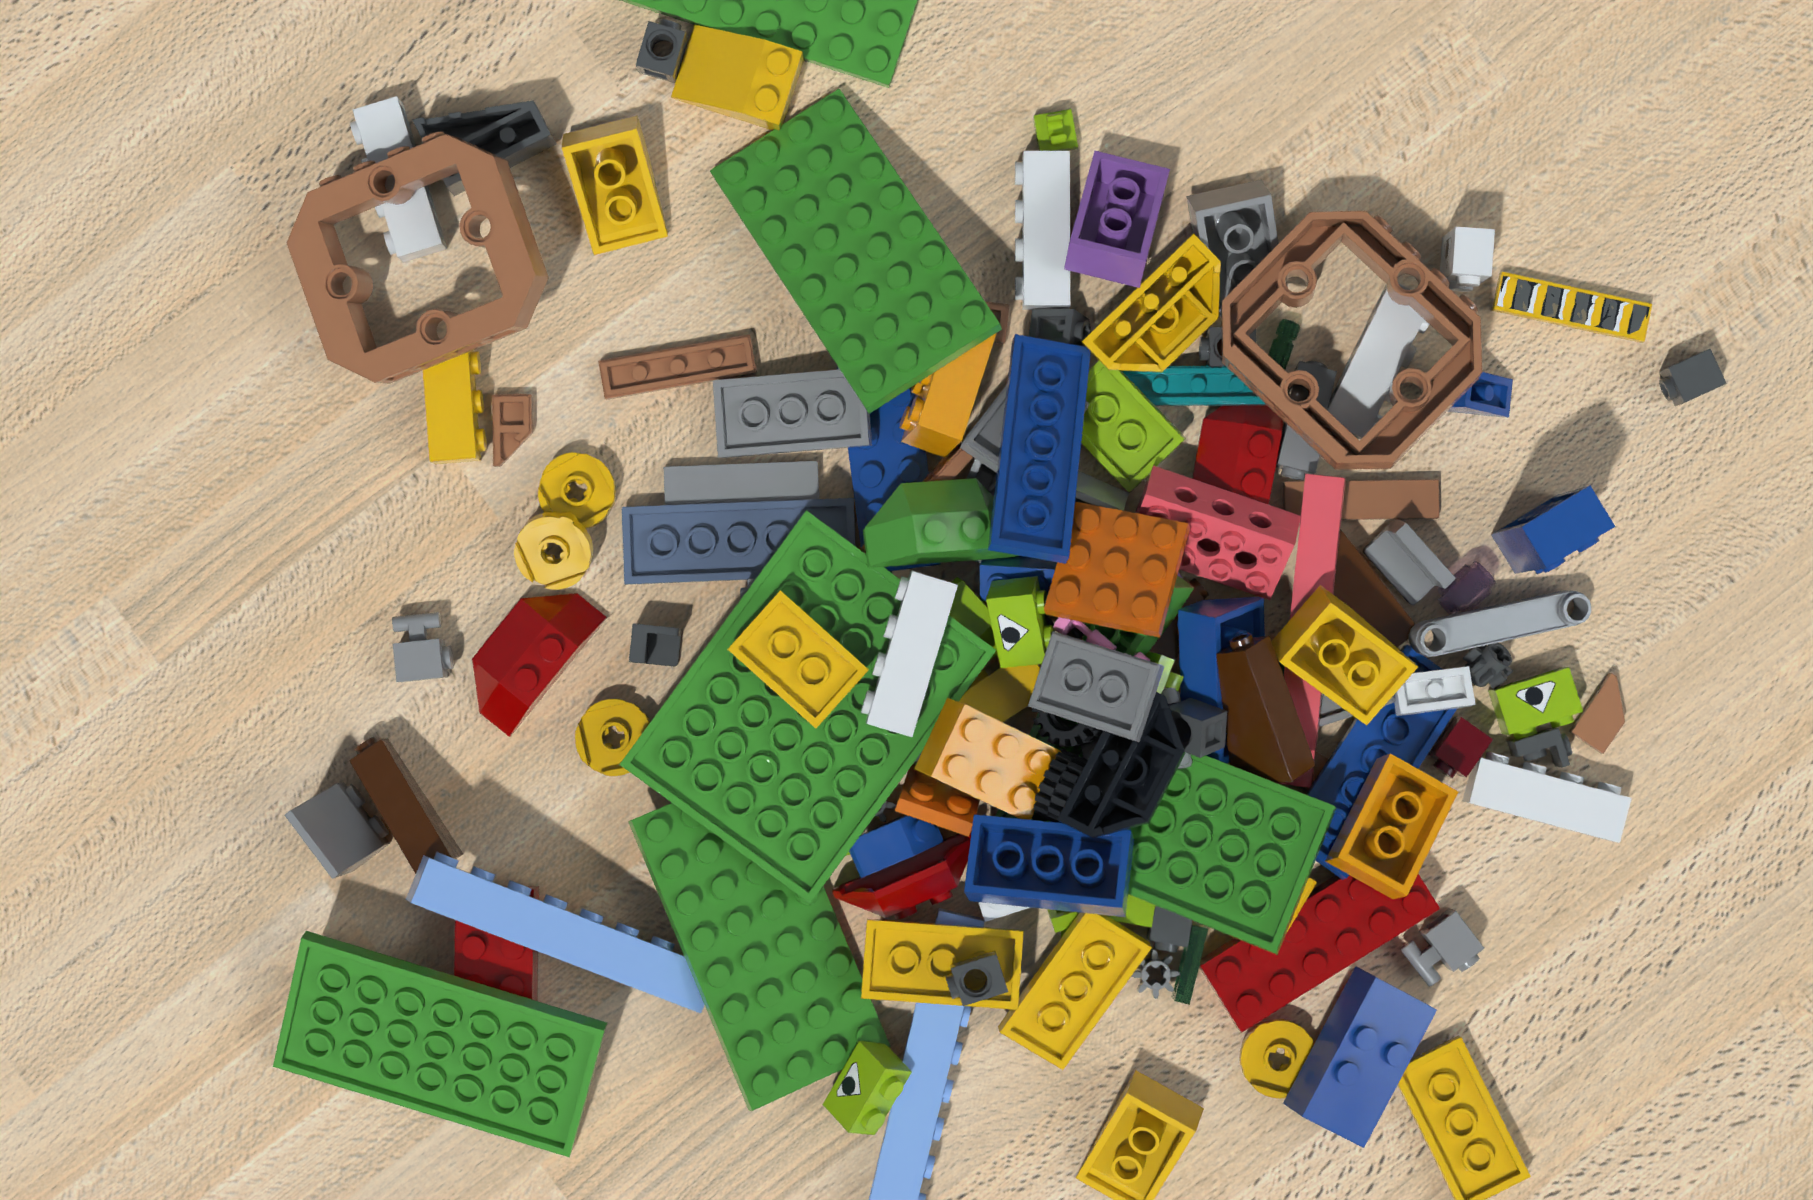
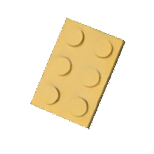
(798, 659)

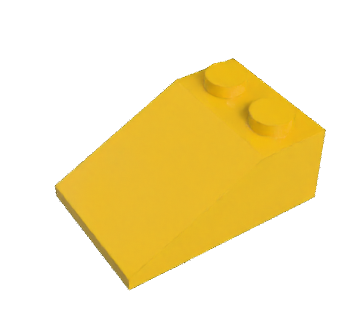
(738, 76)
(614, 185)
(1342, 655)
(1140, 1141)

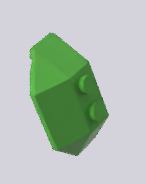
(932, 525)

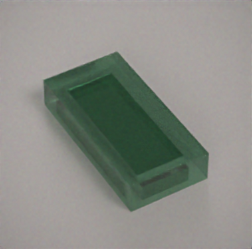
(1189, 964)

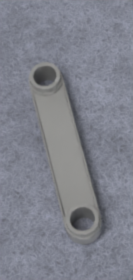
(1499, 623)

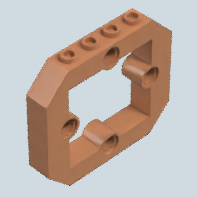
(1389, 259)
(324, 267)

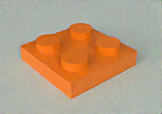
(936, 803)

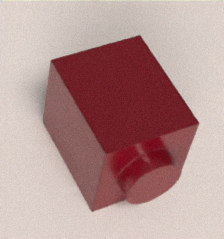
(1459, 748)

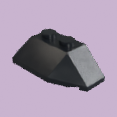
(1126, 777)

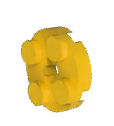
(583, 469)
(559, 529)
(596, 724)
(1267, 1038)

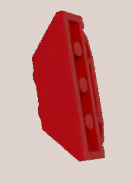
(1239, 450)
(530, 655)
(911, 881)

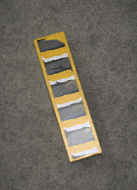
(1572, 307)

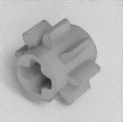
(1155, 962)

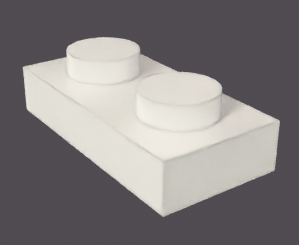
(1435, 691)

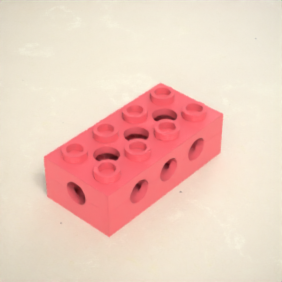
(1229, 534)

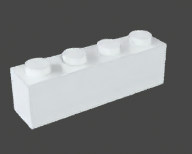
(412, 225)
(1045, 229)
(1375, 363)
(910, 653)
(1548, 799)

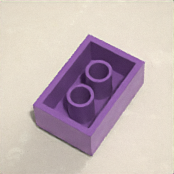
(1116, 219)

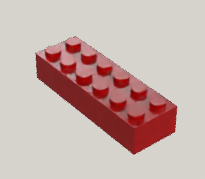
(1330, 933)

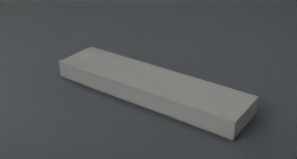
(741, 482)

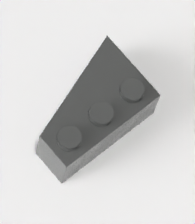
(506, 130)

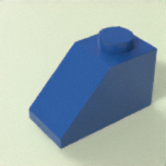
(1486, 397)
(893, 844)

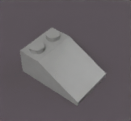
(1236, 228)
(339, 829)

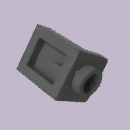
(1059, 325)
(1535, 745)

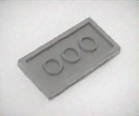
(788, 414)

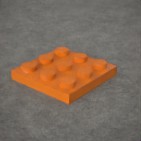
(1118, 570)

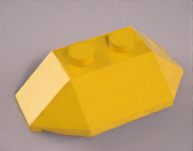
(1162, 314)

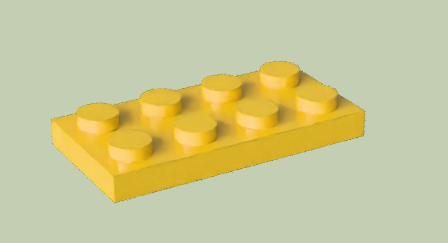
(913, 958)
(1074, 987)
(1461, 1122)

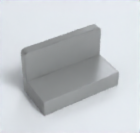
(1407, 562)

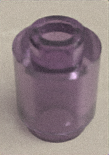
(1467, 590)

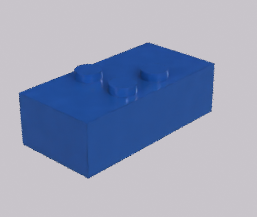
(1553, 531)
(1048, 866)
(1359, 1057)

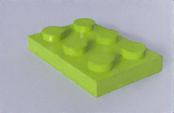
(1125, 427)

